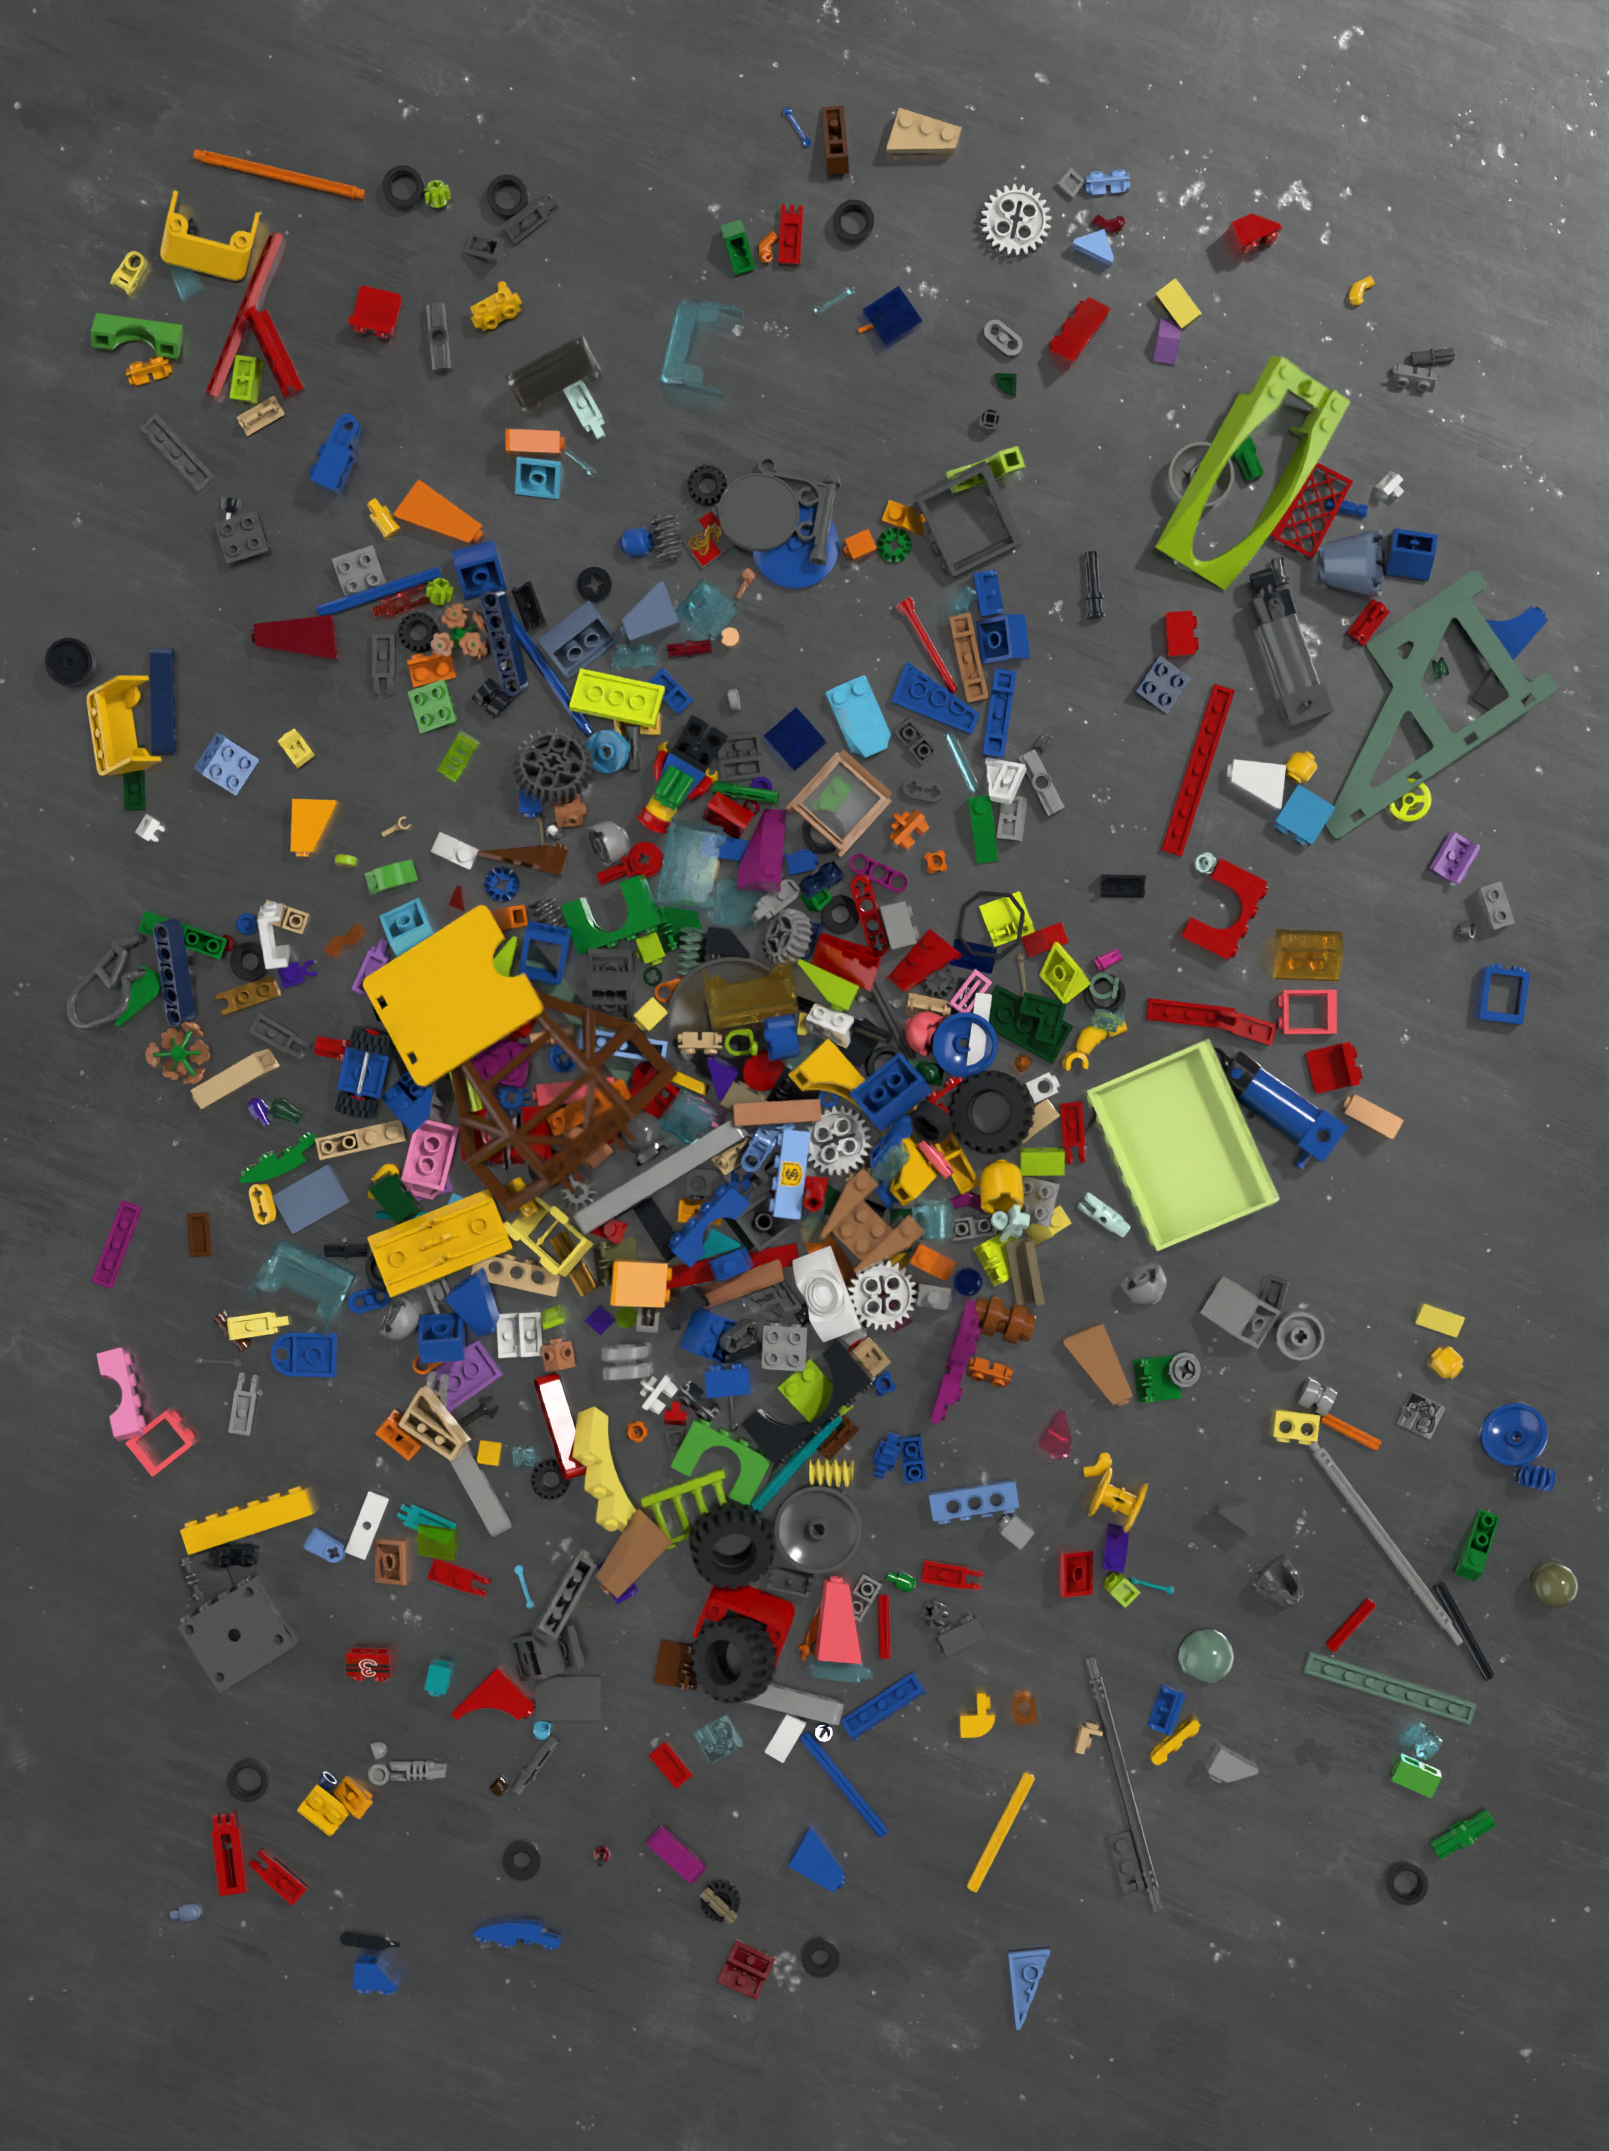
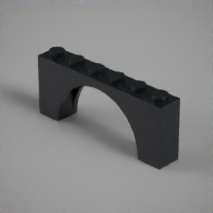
(849, 1379)

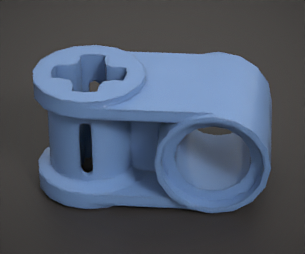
(759, 1147)
(321, 1545)

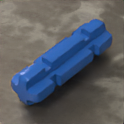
(1348, 507)

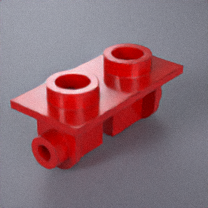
(1368, 622)

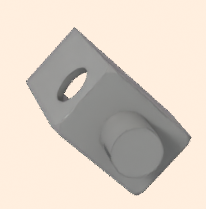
(934, 1296)

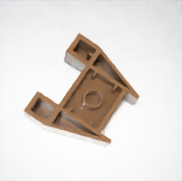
(864, 1230)

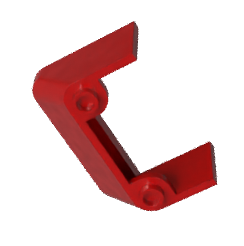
(754, 1603)

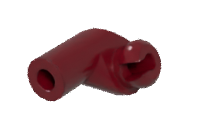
(1110, 226)

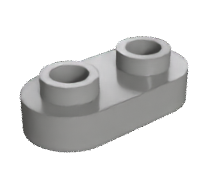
(1004, 337)

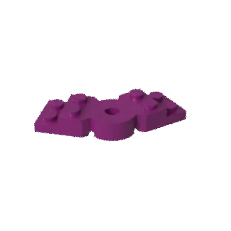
(960, 1351)

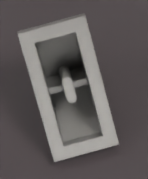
(648, 1319)

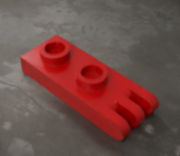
(790, 236)

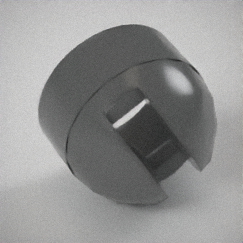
(1467, 929)

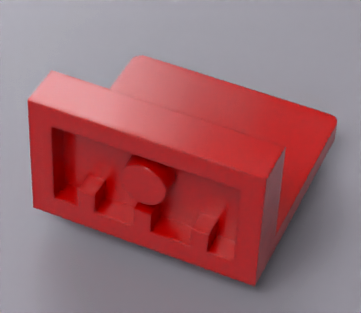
(950, 1084)

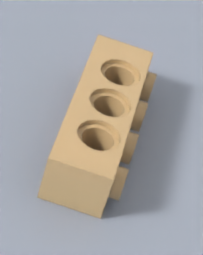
(548, 1287)

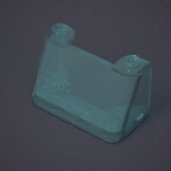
(690, 866)

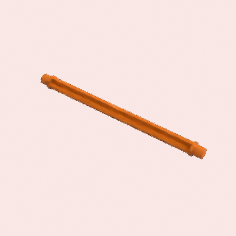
(278, 173)

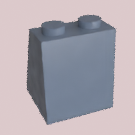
(650, 616)

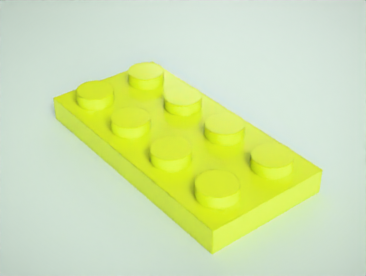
(617, 698)

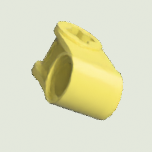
(129, 274)

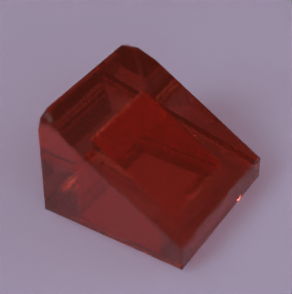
(457, 900)

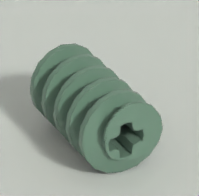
(693, 948)

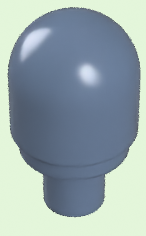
(186, 1913)

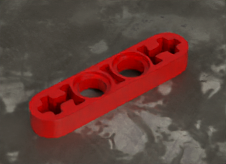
(867, 915)

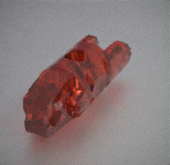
(390, 606)

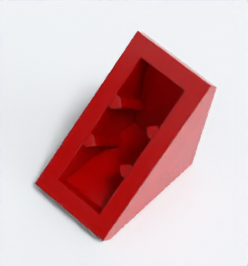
(1044, 939)

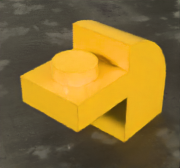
(978, 1723)

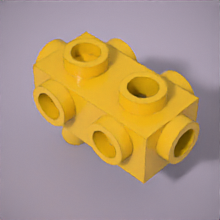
(496, 308)

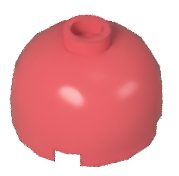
(921, 1031)

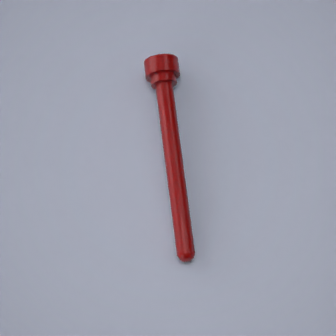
(907, 609)

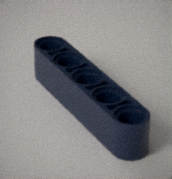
(506, 631)
(162, 701)
(174, 972)

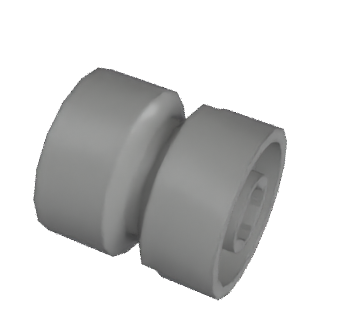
(1319, 1398)

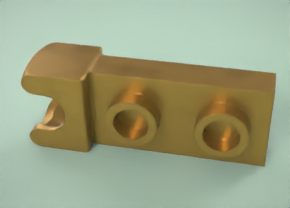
(248, 995)

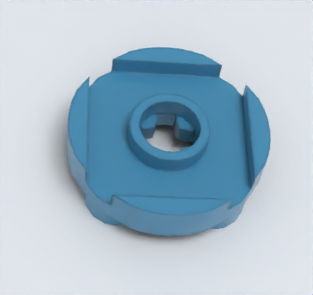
(619, 751)

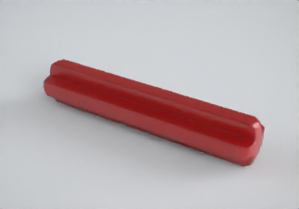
(1351, 1625)
(884, 1626)

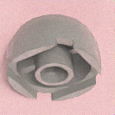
(608, 840)
(1146, 1284)
(400, 1320)

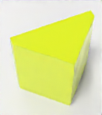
(1063, 974)

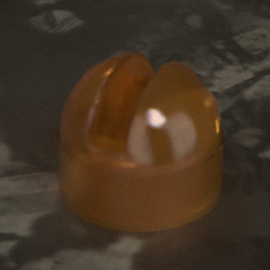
(1022, 1062)

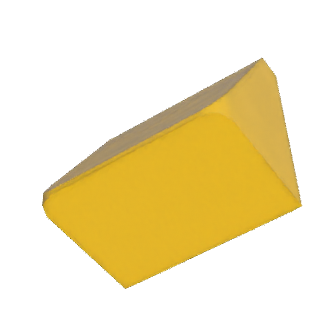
(489, 1452)

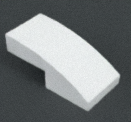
(785, 1737)

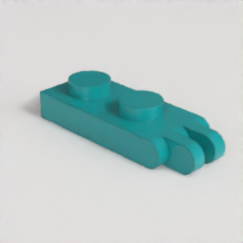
(418, 1515)

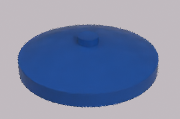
(790, 564)

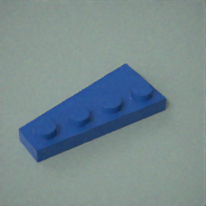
(928, 698)

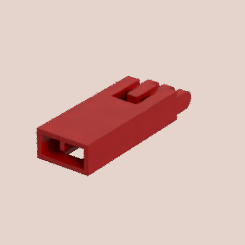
(229, 1862)

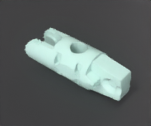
(1104, 1215)

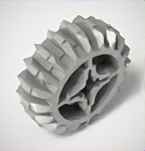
(787, 936)

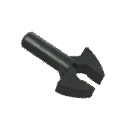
(480, 1411)

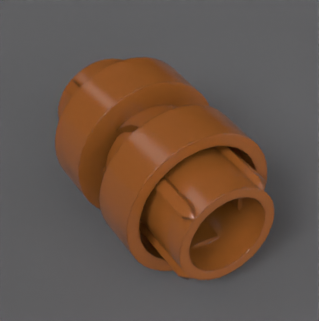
(1012, 1323)

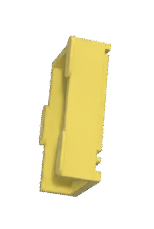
(523, 1227)

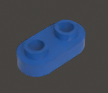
(370, 1300)

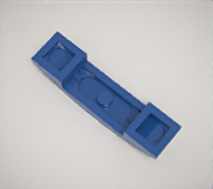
(999, 712)

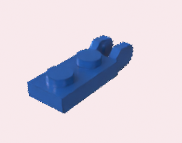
(899, 1130)

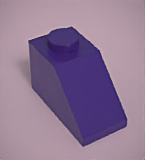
(1115, 1548)

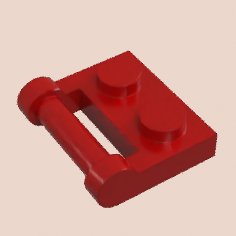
(658, 1103)

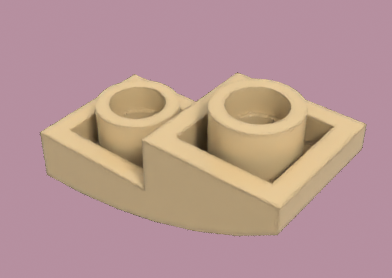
(292, 919)
(1044, 1116)

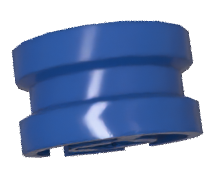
(557, 1064)
(885, 1195)

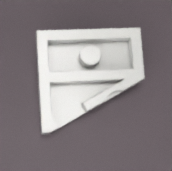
(1004, 779)

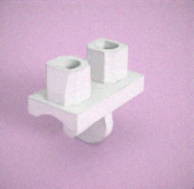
(653, 1402)

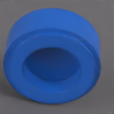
(247, 924)

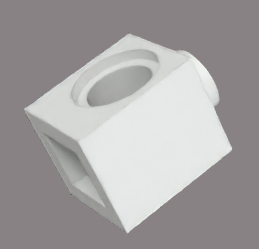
(1033, 1090)

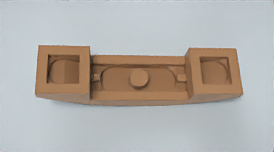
(968, 657)

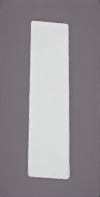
(978, 1036)

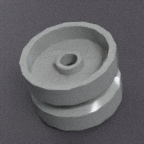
(1311, 1340)
(625, 1362)

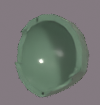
(1206, 1656)

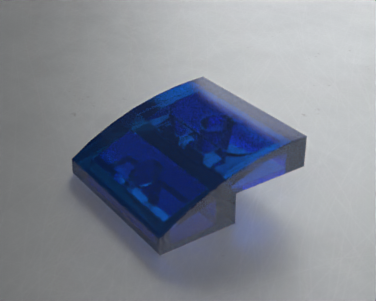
(795, 738)

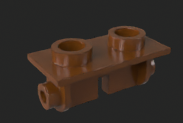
(838, 1438)

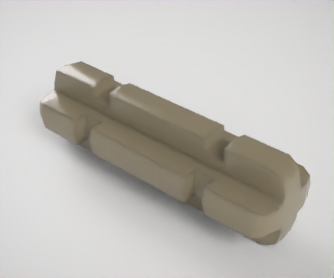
(718, 1905)

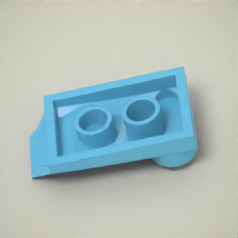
(859, 717)

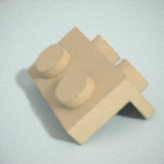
(871, 1356)

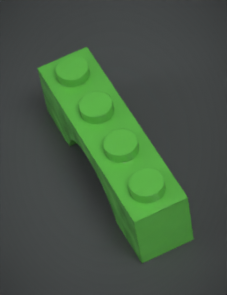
(112, 330)

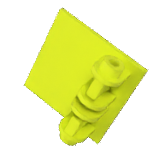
(1003, 919)
(995, 1259)

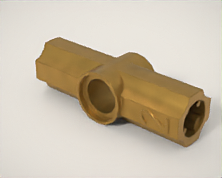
(580, 1277)

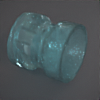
(524, 1456)

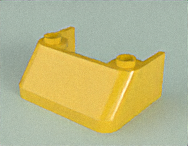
(203, 254)
(114, 728)

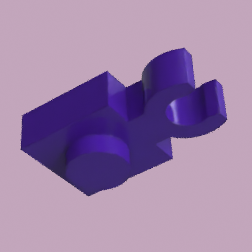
(294, 974)

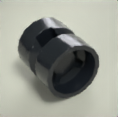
(493, 706)

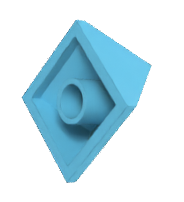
(538, 477)

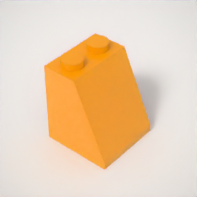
(640, 1283)

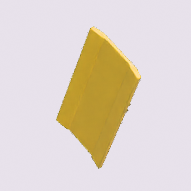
(439, 1243)

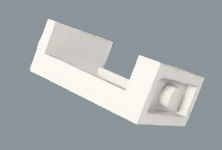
(273, 955)

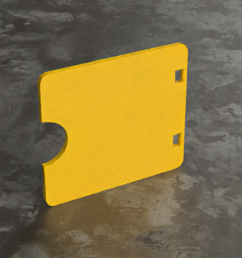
(449, 997)

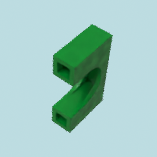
(641, 917)

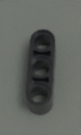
(656, 1226)

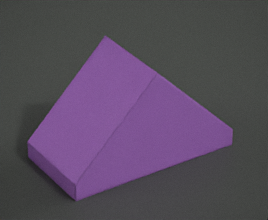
(1167, 342)

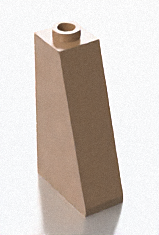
(1098, 1358)
(632, 1554)

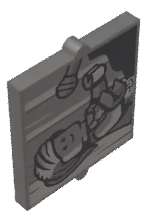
(1420, 1415)

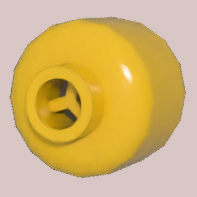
(1301, 767)
(1447, 1362)

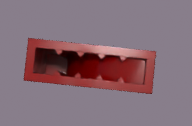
(500, 1693)

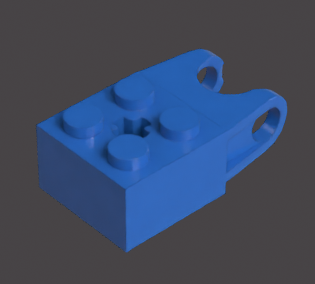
(336, 456)

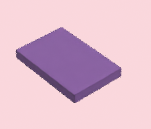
(469, 1375)

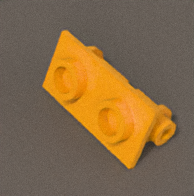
(139, 371)

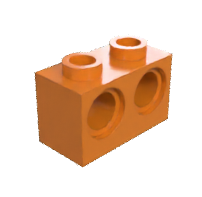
(397, 1437)

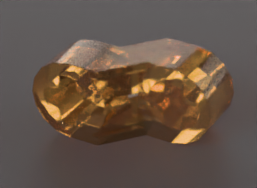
(352, 937)

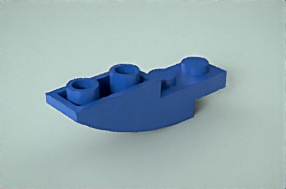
(507, 1932)

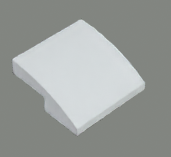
(519, 1335)

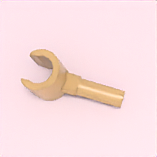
(396, 827)

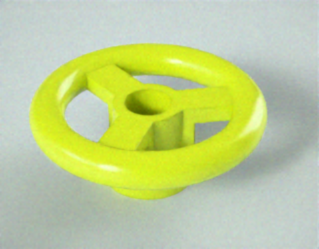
(1417, 800)

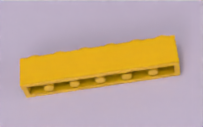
(247, 1521)

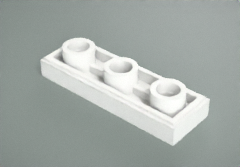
(362, 1537)

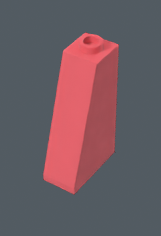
(547, 1092)
(836, 1625)

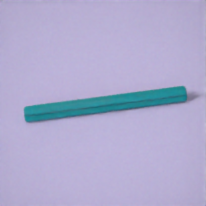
(794, 1465)

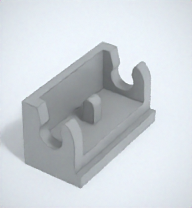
(1012, 819)

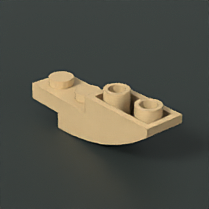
(360, 1139)

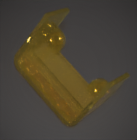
(751, 999)

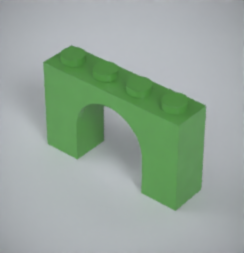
(702, 1436)

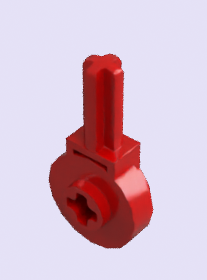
(632, 863)

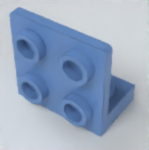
(226, 764)

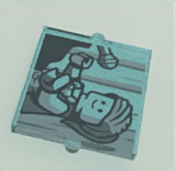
(718, 1739)

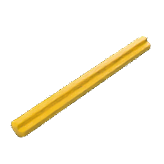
(1000, 1832)

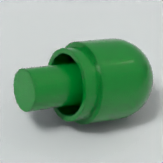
(901, 1581)

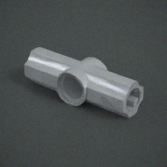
(1048, 796)

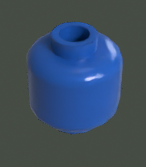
(636, 541)

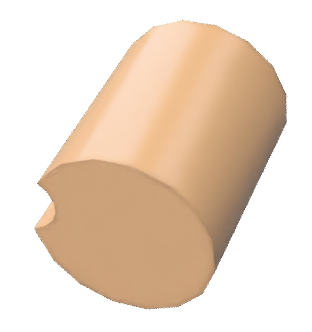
(730, 637)

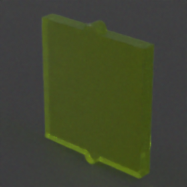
(437, 1542)

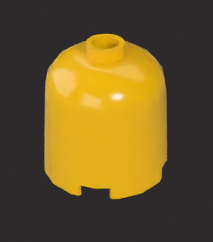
(1001, 1187)

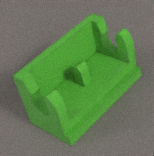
(1416, 1775)

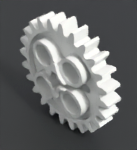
(996, 215)
(843, 1160)
(901, 1292)

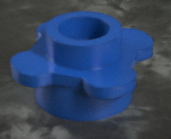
(890, 1386)

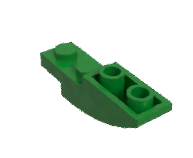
(194, 938)
(273, 1166)

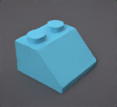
(406, 926)

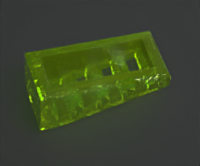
(467, 739)

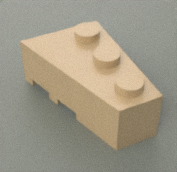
(922, 134)
(434, 1425)

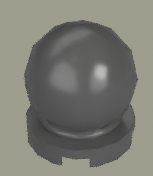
(649, 1138)

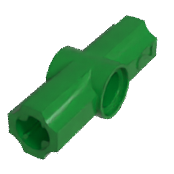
(1247, 459)
(1463, 1834)

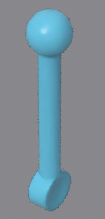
(530, 1604)

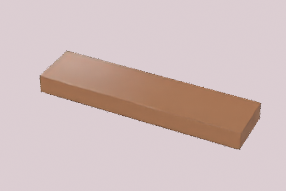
(776, 1112)
(744, 1283)

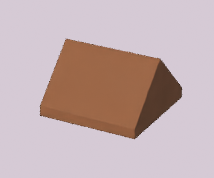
(391, 1561)

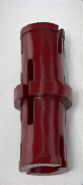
(689, 648)

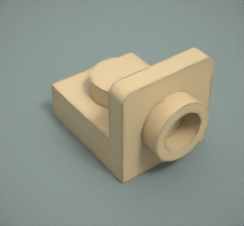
(1083, 1739)

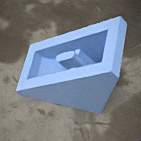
(1096, 246)

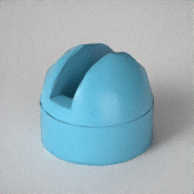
(542, 1730)

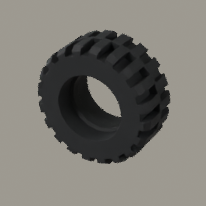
(1021, 1112)
(736, 1569)
(712, 1665)

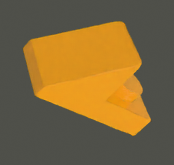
(904, 517)
(353, 1797)

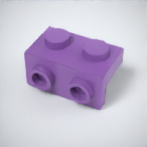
(1455, 858)

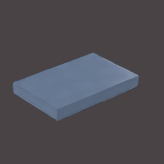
(310, 1199)

